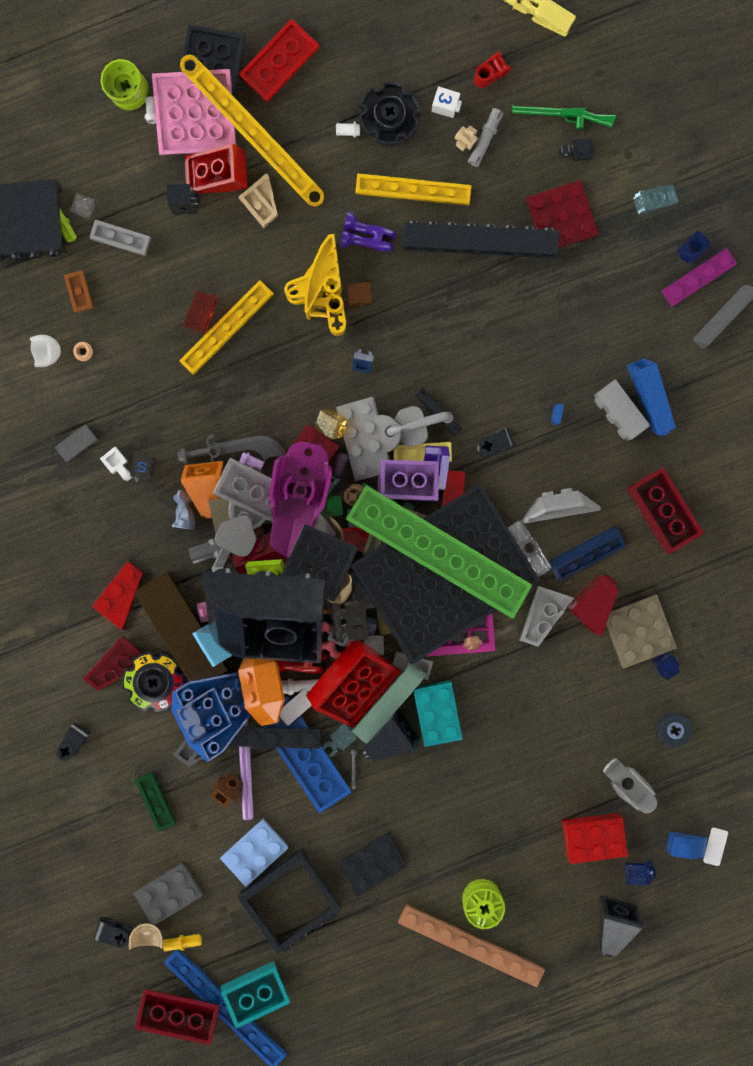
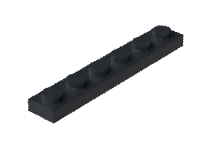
(277, 737)

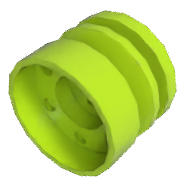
(121, 75)
(481, 893)

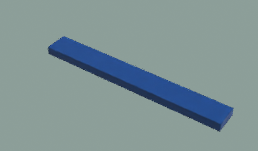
(209, 992)

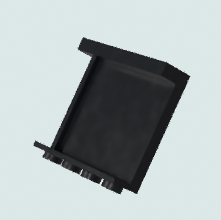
(30, 220)

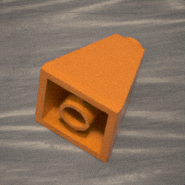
(200, 483)

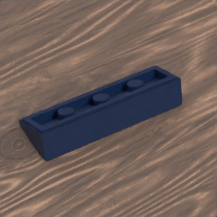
(587, 553)

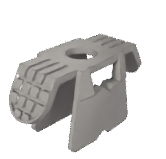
(640, 795)

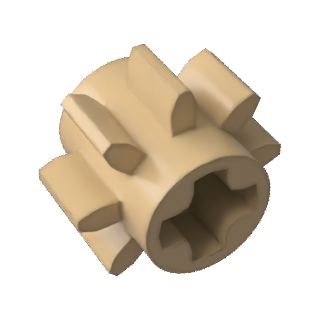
(466, 138)

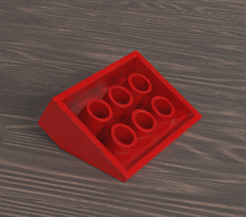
(353, 684)

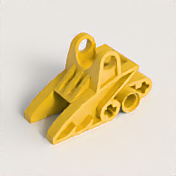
(316, 282)

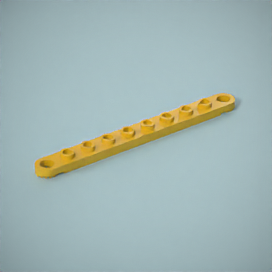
(251, 130)

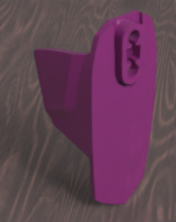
(297, 497)

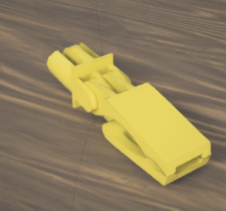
(546, 14)

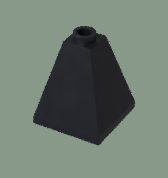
(392, 739)
(618, 925)

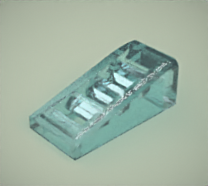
(643, 201)

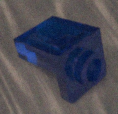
(640, 873)

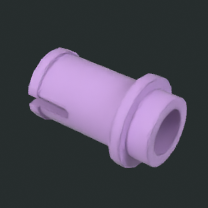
(250, 461)

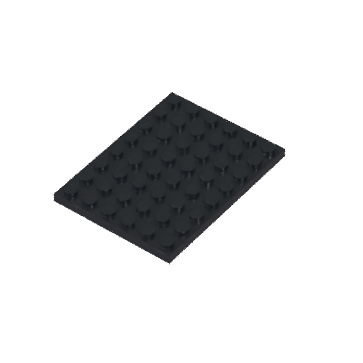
(423, 606)

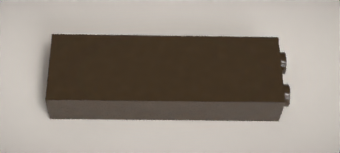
(176, 624)

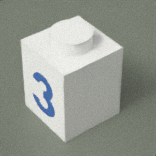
(446, 102)

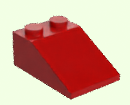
(217, 169)

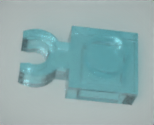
(341, 738)

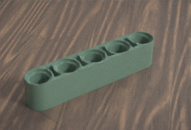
(388, 703)

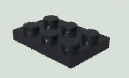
(372, 864)

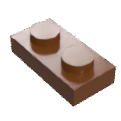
(78, 291)

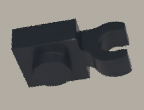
(580, 149)

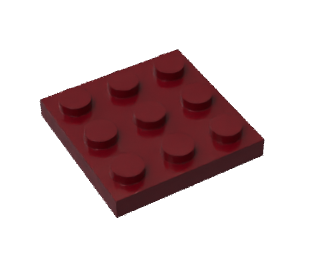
(566, 211)

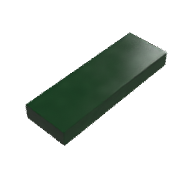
(155, 801)

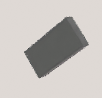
(76, 443)

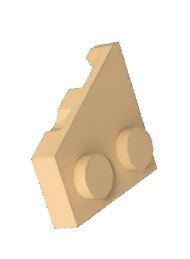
(260, 201)

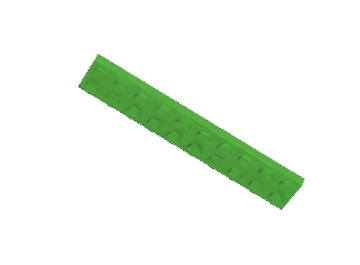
(438, 552)

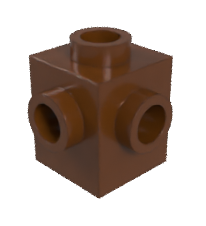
(227, 789)

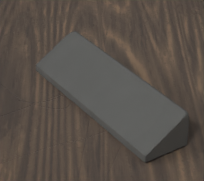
(724, 316)

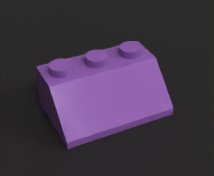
(409, 480)

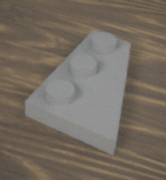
(543, 613)

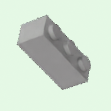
(621, 410)

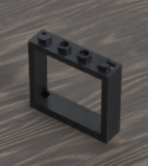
(297, 857)

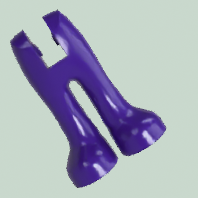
(377, 232)

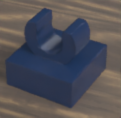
(362, 362)

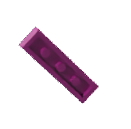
(699, 277)

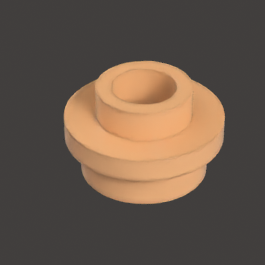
(77, 351)

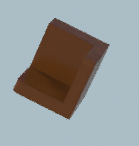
(359, 294)

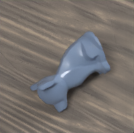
(184, 514)

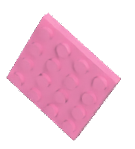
(186, 117)

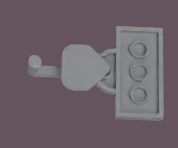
(369, 433)
(247, 494)

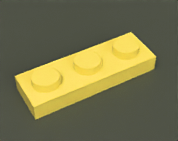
(416, 453)

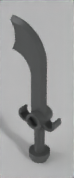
(263, 445)

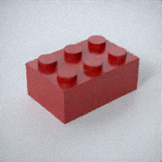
(594, 838)

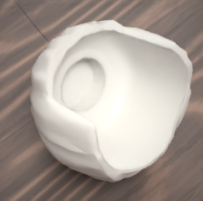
(44, 350)

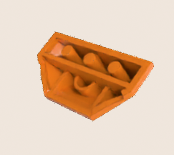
(262, 689)

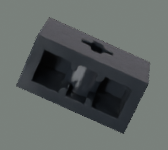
(182, 199)

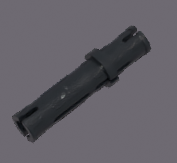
(432, 406)

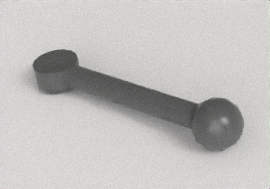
(354, 753)

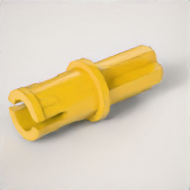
(181, 942)

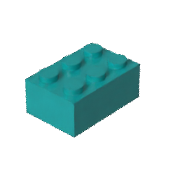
(437, 713)
(254, 994)

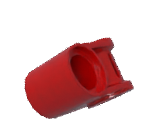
(494, 68)

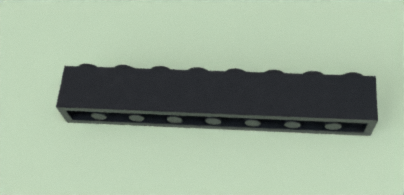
(480, 240)

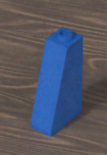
(652, 395)

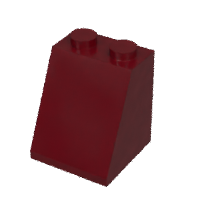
(595, 603)

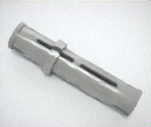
(489, 130)

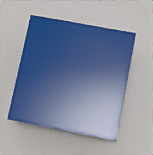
(557, 414)

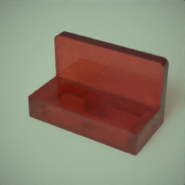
(201, 312)

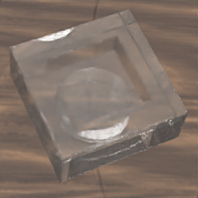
(82, 206)

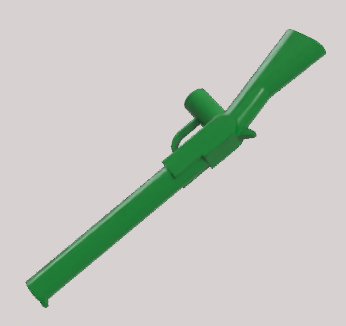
(578, 113)

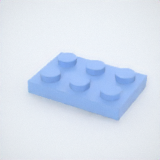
(254, 852)

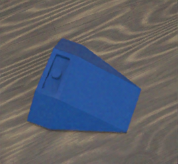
(210, 713)

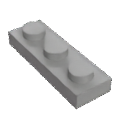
(120, 238)

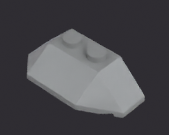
(559, 505)

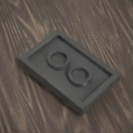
(168, 893)

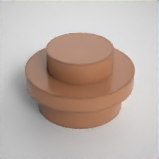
(472, 643)

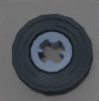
(669, 738)

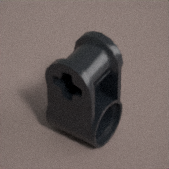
(498, 441)
(73, 739)
(111, 932)

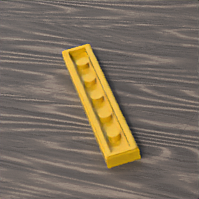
(413, 189)
(226, 327)

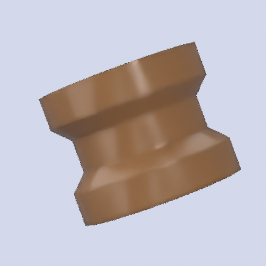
(350, 497)

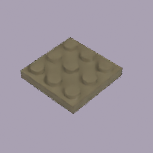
(640, 631)

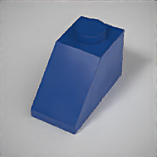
(686, 845)

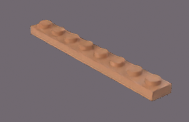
(471, 945)

